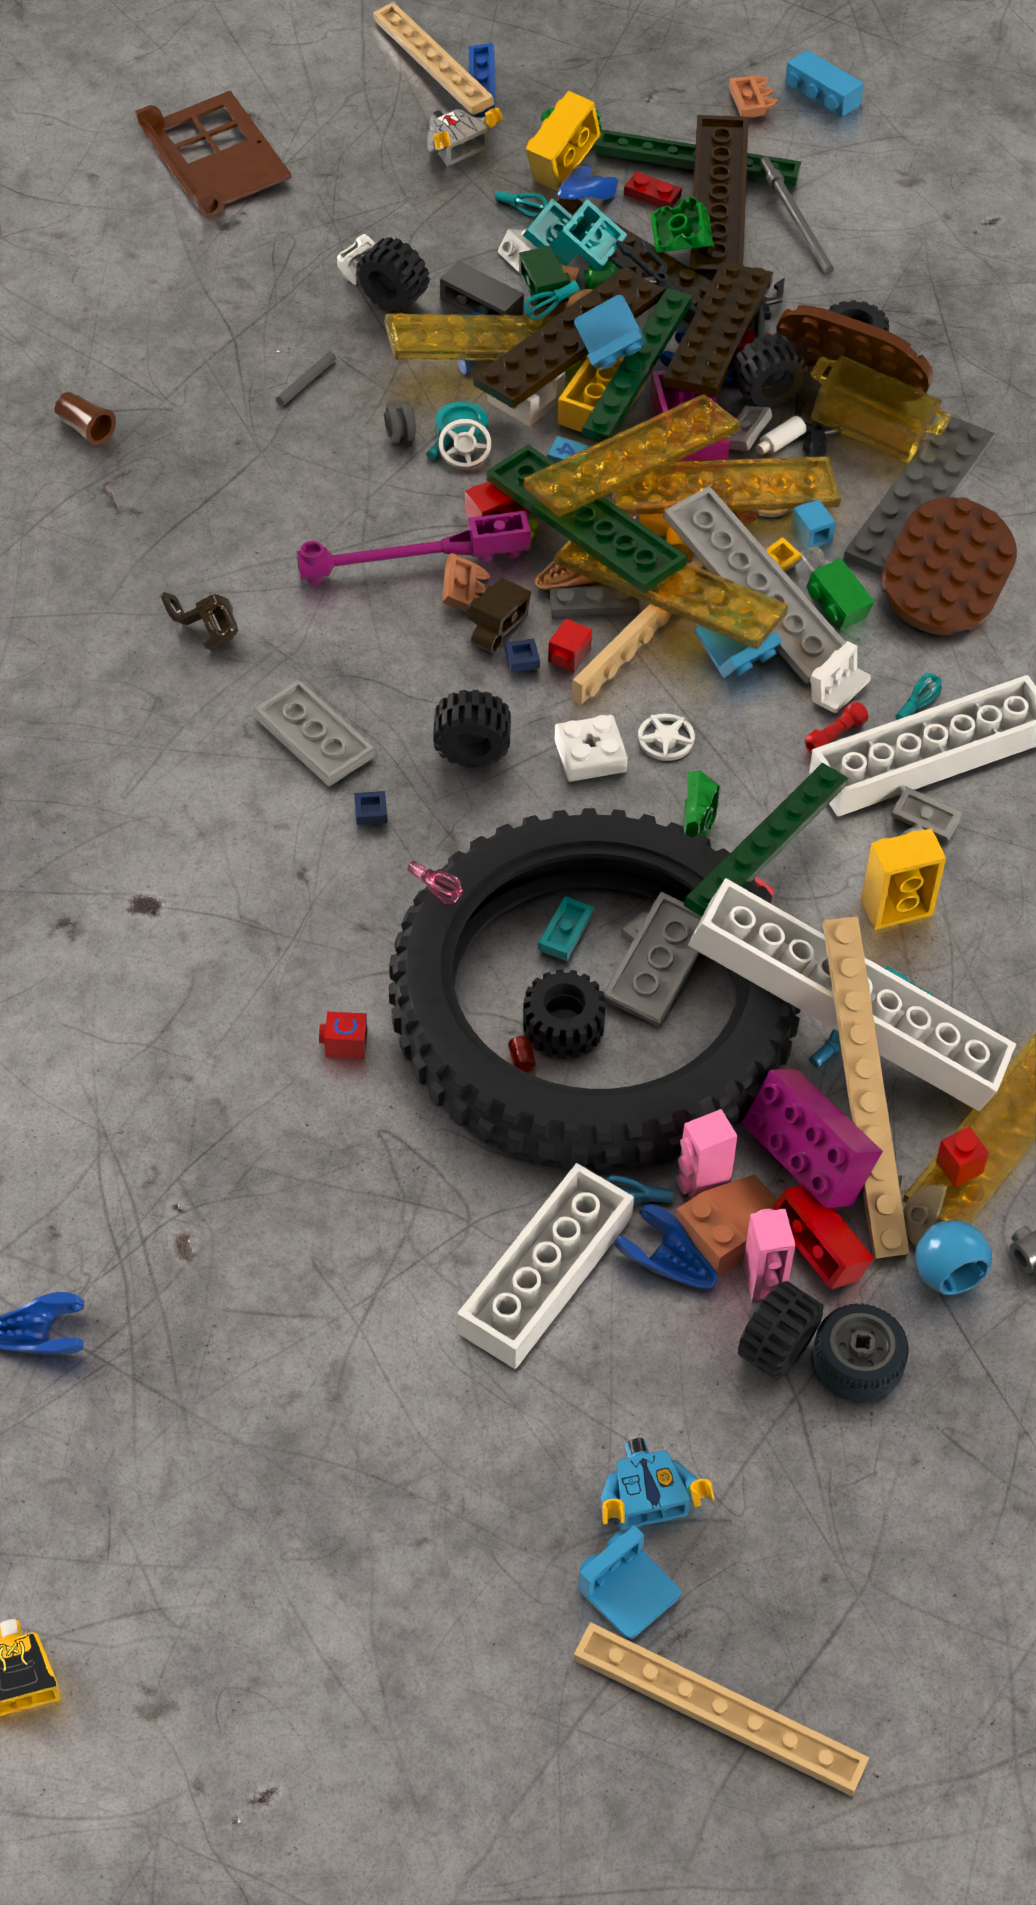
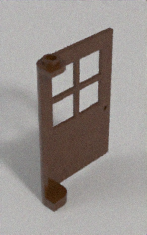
(225, 173)

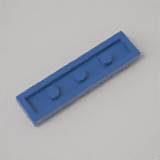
(483, 70)

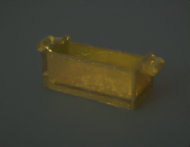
(875, 408)

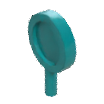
(452, 412)

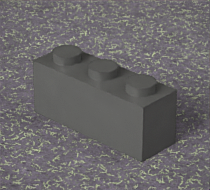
(478, 292)

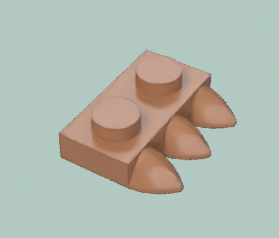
(751, 95)
(462, 582)

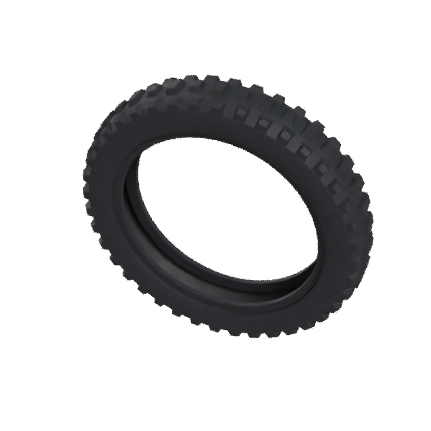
(547, 1117)

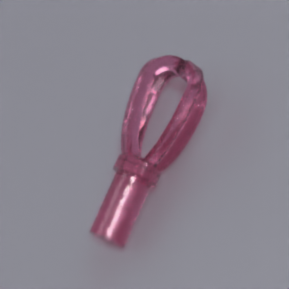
(428, 877)

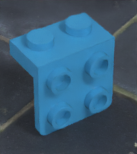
(609, 332)
(732, 655)
(627, 1584)

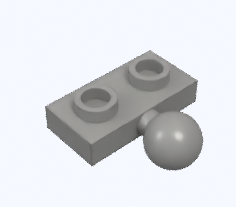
(752, 422)
(926, 813)

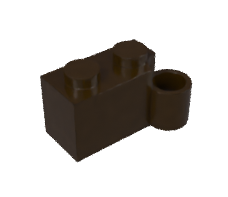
(497, 613)

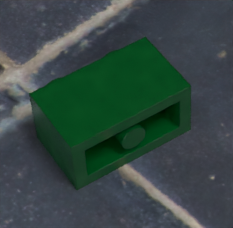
(542, 272)

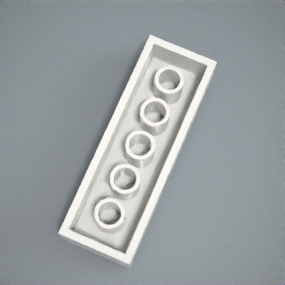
(545, 1265)

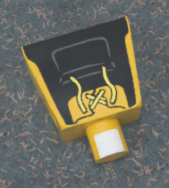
(24, 1670)

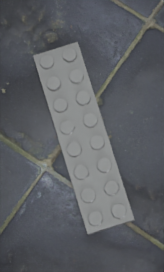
(735, 554)

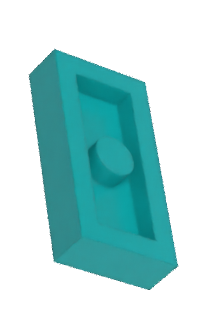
(565, 928)

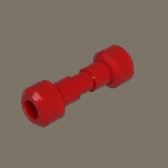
(853, 716)

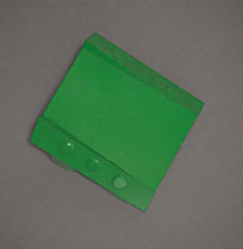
(681, 226)
(700, 804)

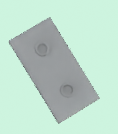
(314, 732)
(656, 962)

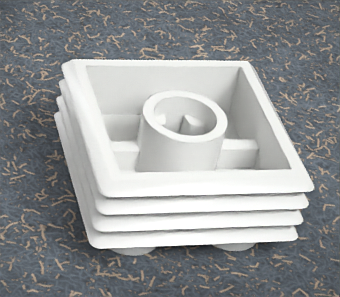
(590, 748)

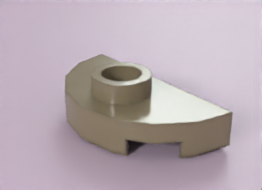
(923, 1211)

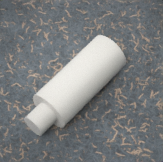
(781, 435)

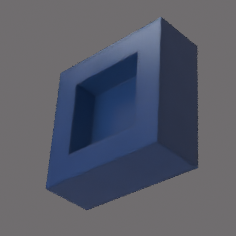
(522, 655)
(370, 808)

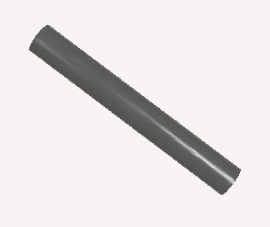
(305, 379)

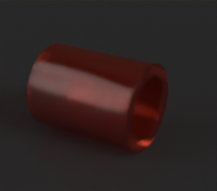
(522, 1053)

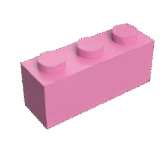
(706, 1154)
(768, 1252)

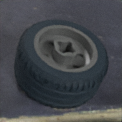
(860, 1352)

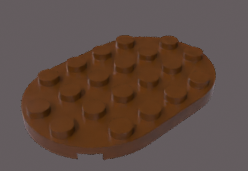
(829, 335)
(948, 565)

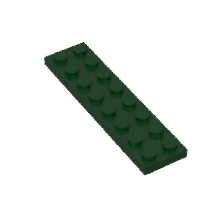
(596, 527)

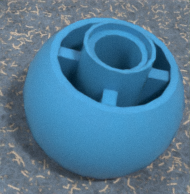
(953, 1257)

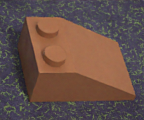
(721, 1217)

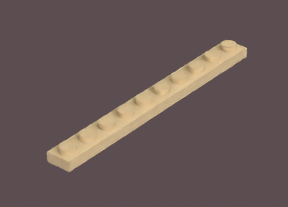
(865, 1083)

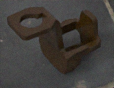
(204, 609)

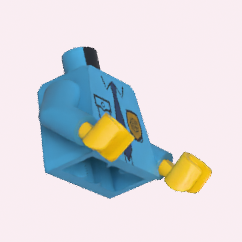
(650, 1488)

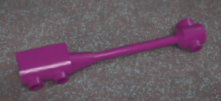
(485, 537)

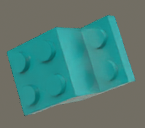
(584, 233)

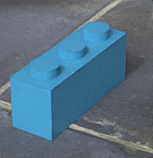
(824, 83)

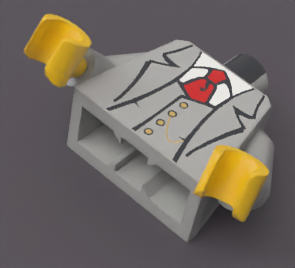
(459, 134)

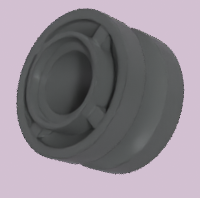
(400, 422)

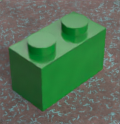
(839, 594)

